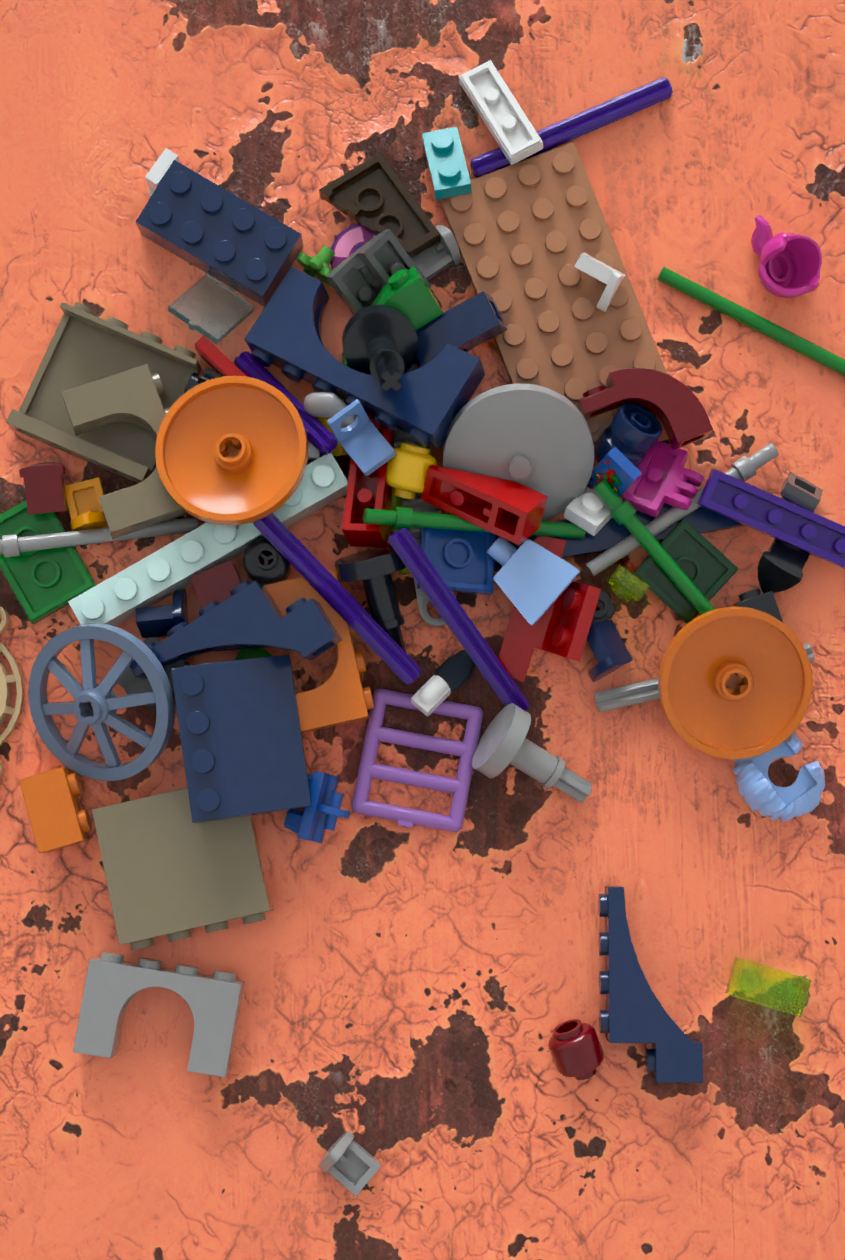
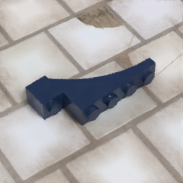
(248, 620)
(631, 1006)

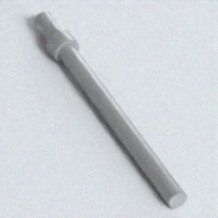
(741, 469)
(12, 545)

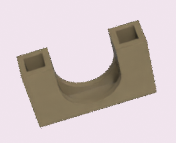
(136, 400)

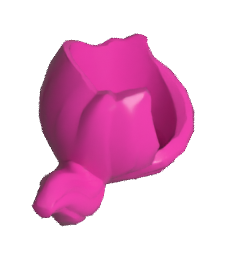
(787, 261)

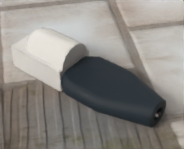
(447, 678)

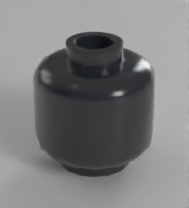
(265, 574)

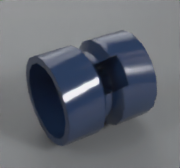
(631, 432)

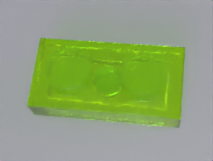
(768, 986)

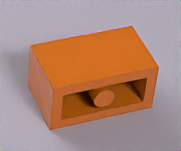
(55, 809)

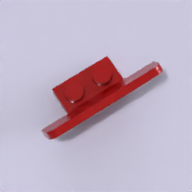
(559, 630)

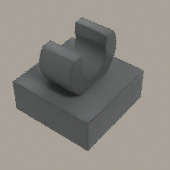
(801, 492)

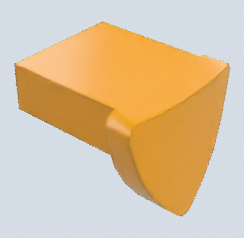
(85, 504)

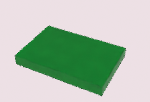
(44, 577)

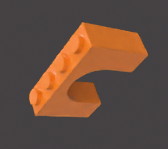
(342, 695)

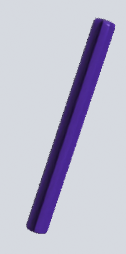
(582, 123)
(338, 598)
(456, 619)

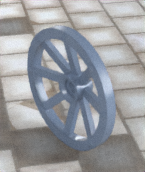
(103, 702)

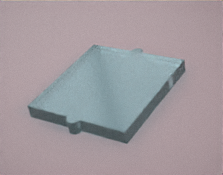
(211, 308)

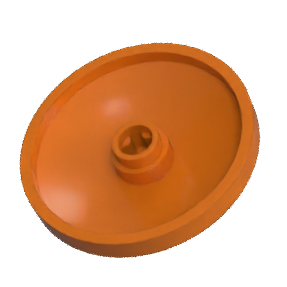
(231, 450)
(735, 682)

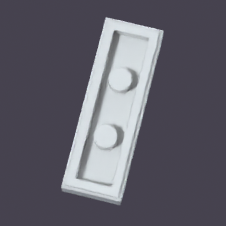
(501, 112)

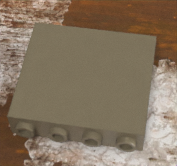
(87, 351)
(175, 872)

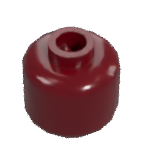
(576, 1049)

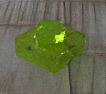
(627, 585)

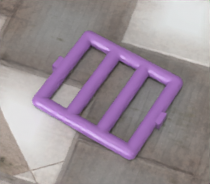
(369, 769)

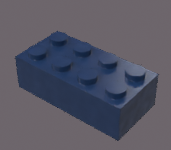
(219, 233)

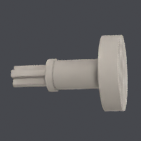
(506, 744)

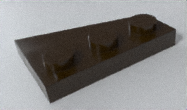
(380, 201)

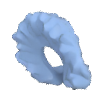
(777, 801)

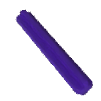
(316, 432)

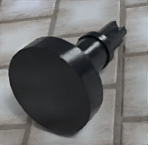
(380, 344)
(375, 571)

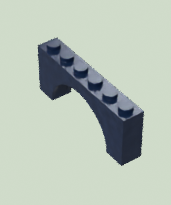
(291, 340)

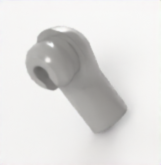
(326, 405)

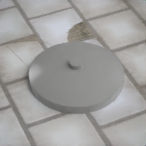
(526, 438)

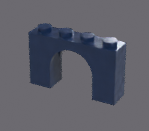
(461, 327)

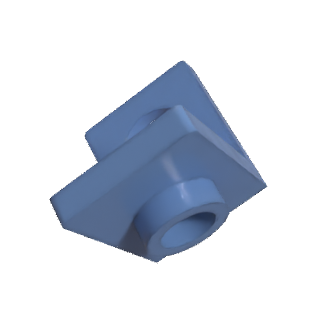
(361, 439)

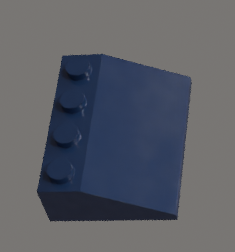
(240, 738)

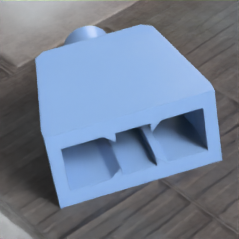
(531, 576)

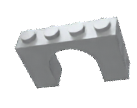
(212, 999)

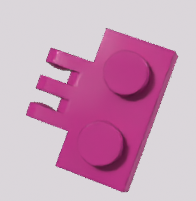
(663, 481)

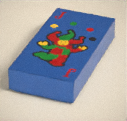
(616, 471)

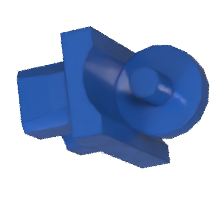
(324, 810)

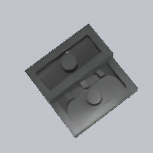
(368, 270)

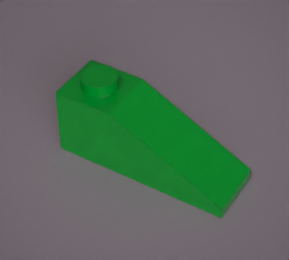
(411, 295)

